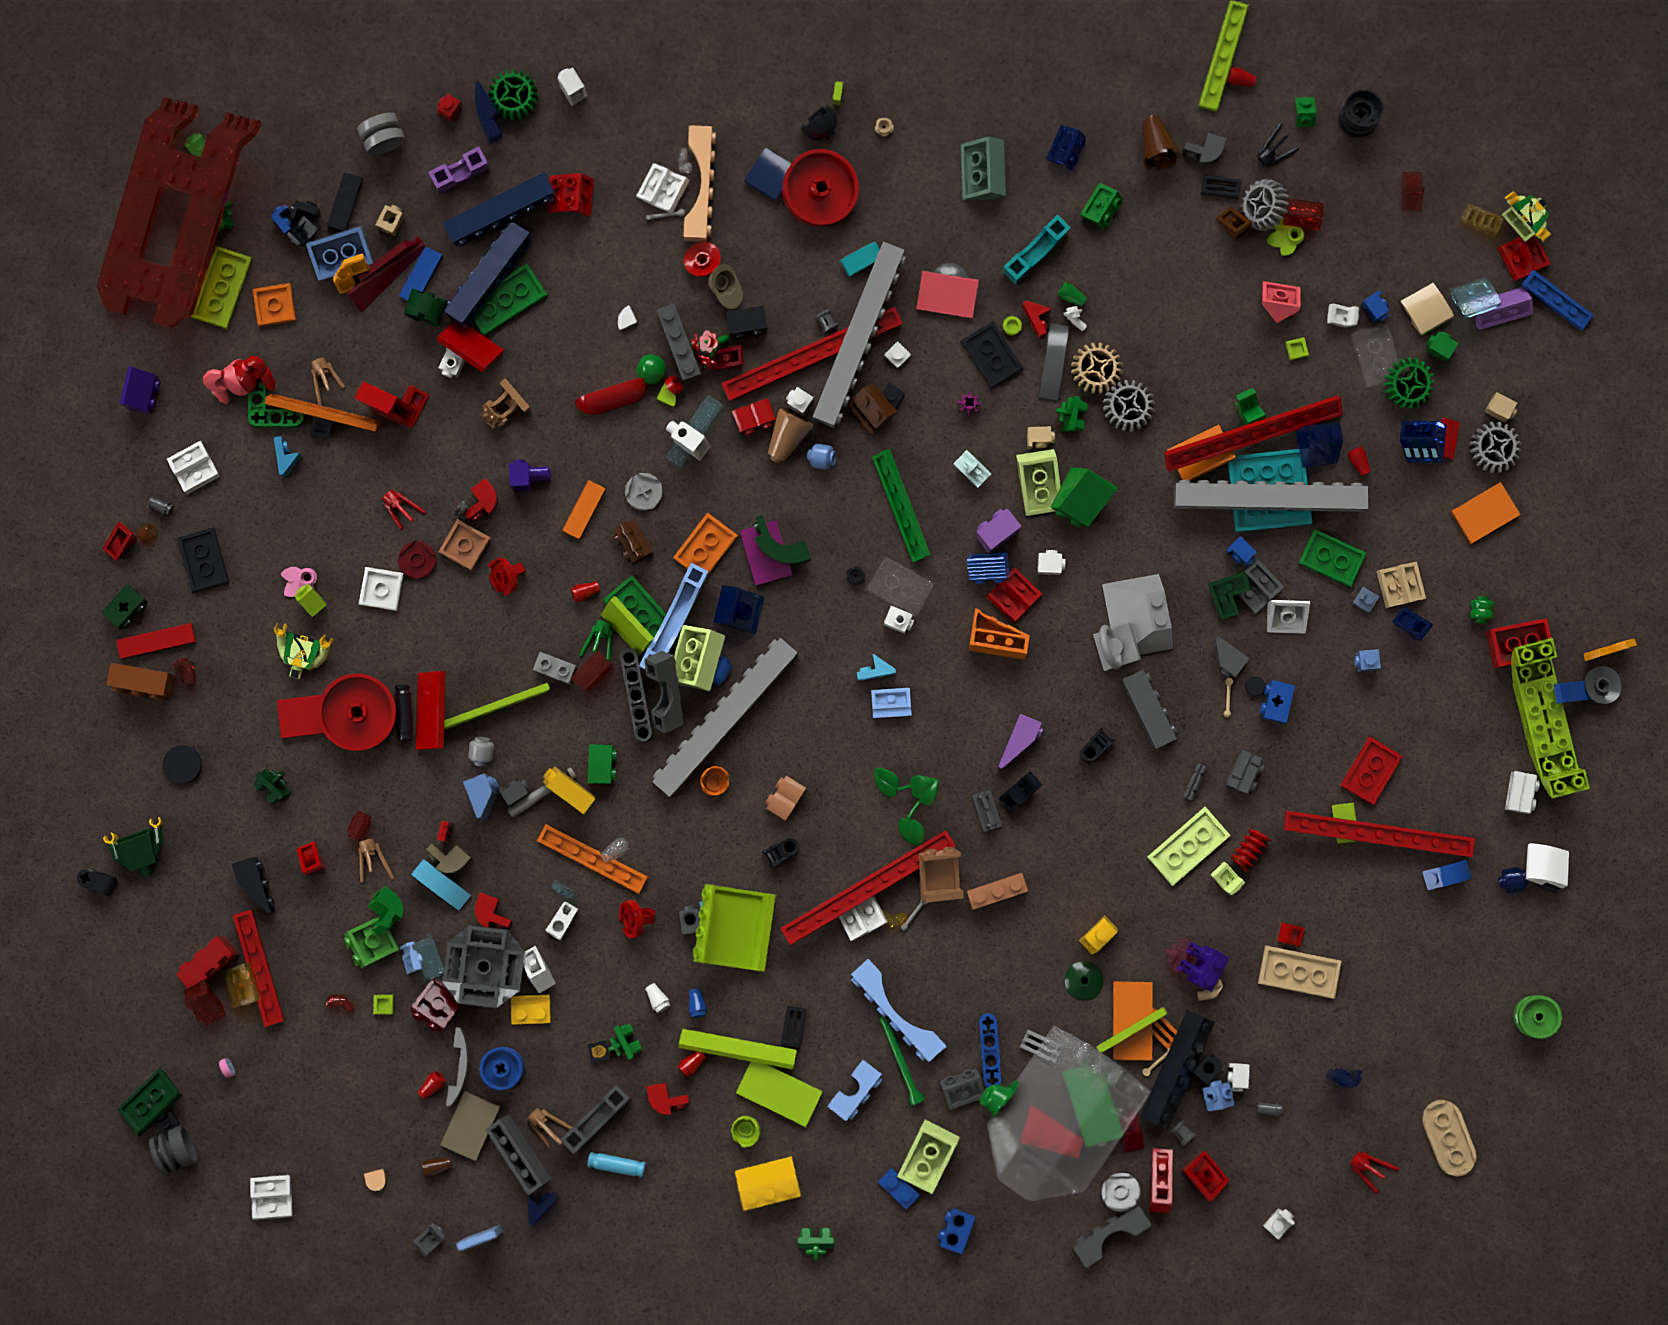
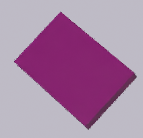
(762, 567)

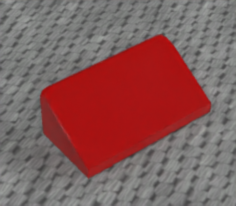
(416, 399)
(1451, 437)

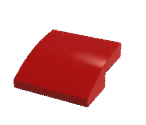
(1523, 256)
(1014, 595)

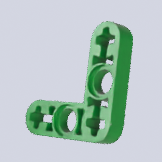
(261, 409)

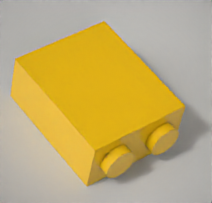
(568, 789)

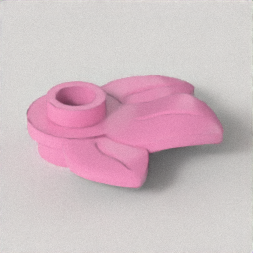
(296, 579)

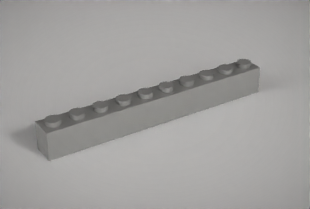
(858, 335)
(1270, 497)
(725, 717)

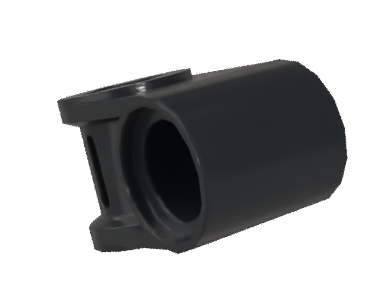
(1098, 743)
(780, 852)
(100, 882)

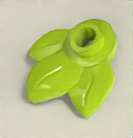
(1283, 239)

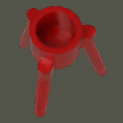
(393, 500)
(1361, 1162)

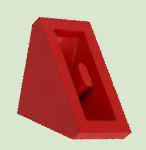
(310, 859)

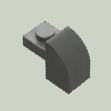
(1208, 153)

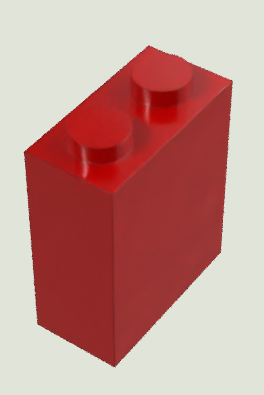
(385, 404)

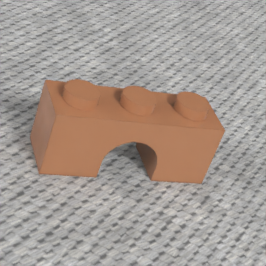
(997, 891)

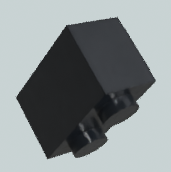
(747, 322)

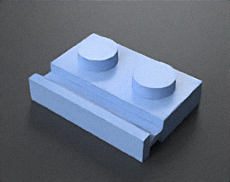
(891, 702)
(411, 959)

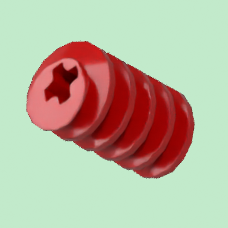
(1249, 849)

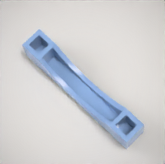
(678, 611)
(924, 1040)

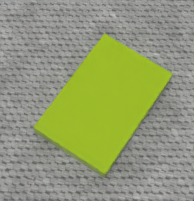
(627, 626)

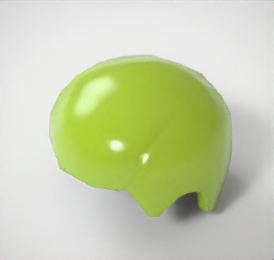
(745, 1131)

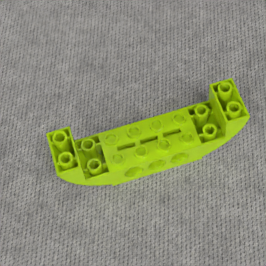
(1545, 720)

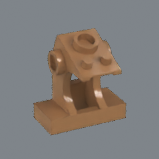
(511, 398)

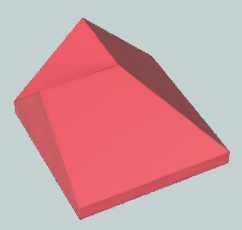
(1280, 300)

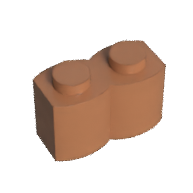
(785, 797)

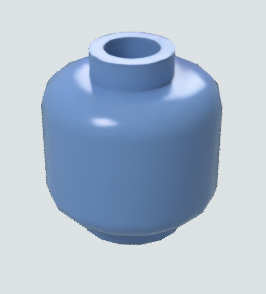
(822, 456)

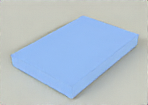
(479, 1237)

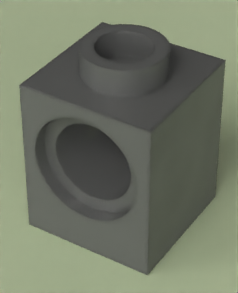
(688, 929)

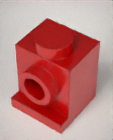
(449, 107)

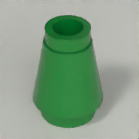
(1071, 294)

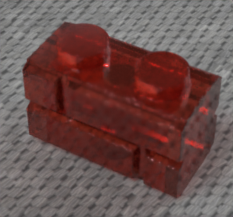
(1303, 214)
(204, 1003)

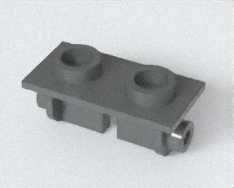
(987, 810)

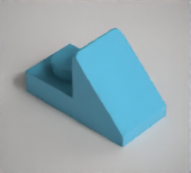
(881, 669)

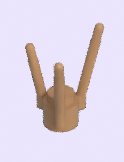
(321, 368)
(368, 849)
(538, 1119)

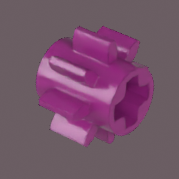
(968, 409)

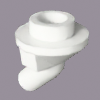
(1073, 314)

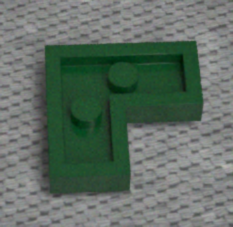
(1224, 591)

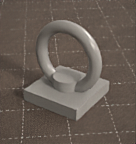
(1116, 646)

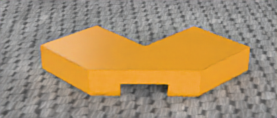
(351, 266)
(1609, 649)

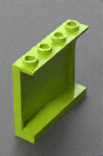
(734, 927)

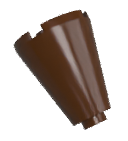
(1158, 145)

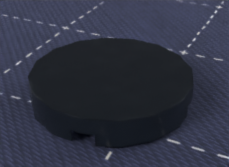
(182, 764)

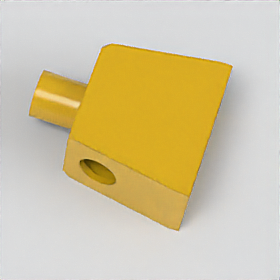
(1098, 935)

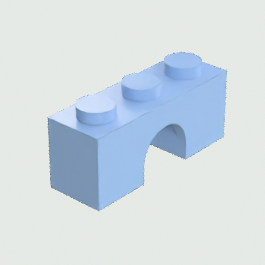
(846, 1105)

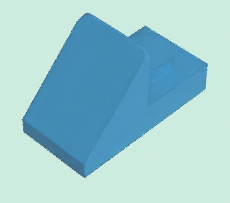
(285, 461)

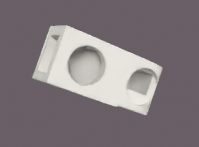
(561, 921)

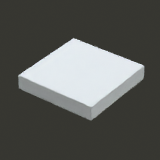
(381, 589)

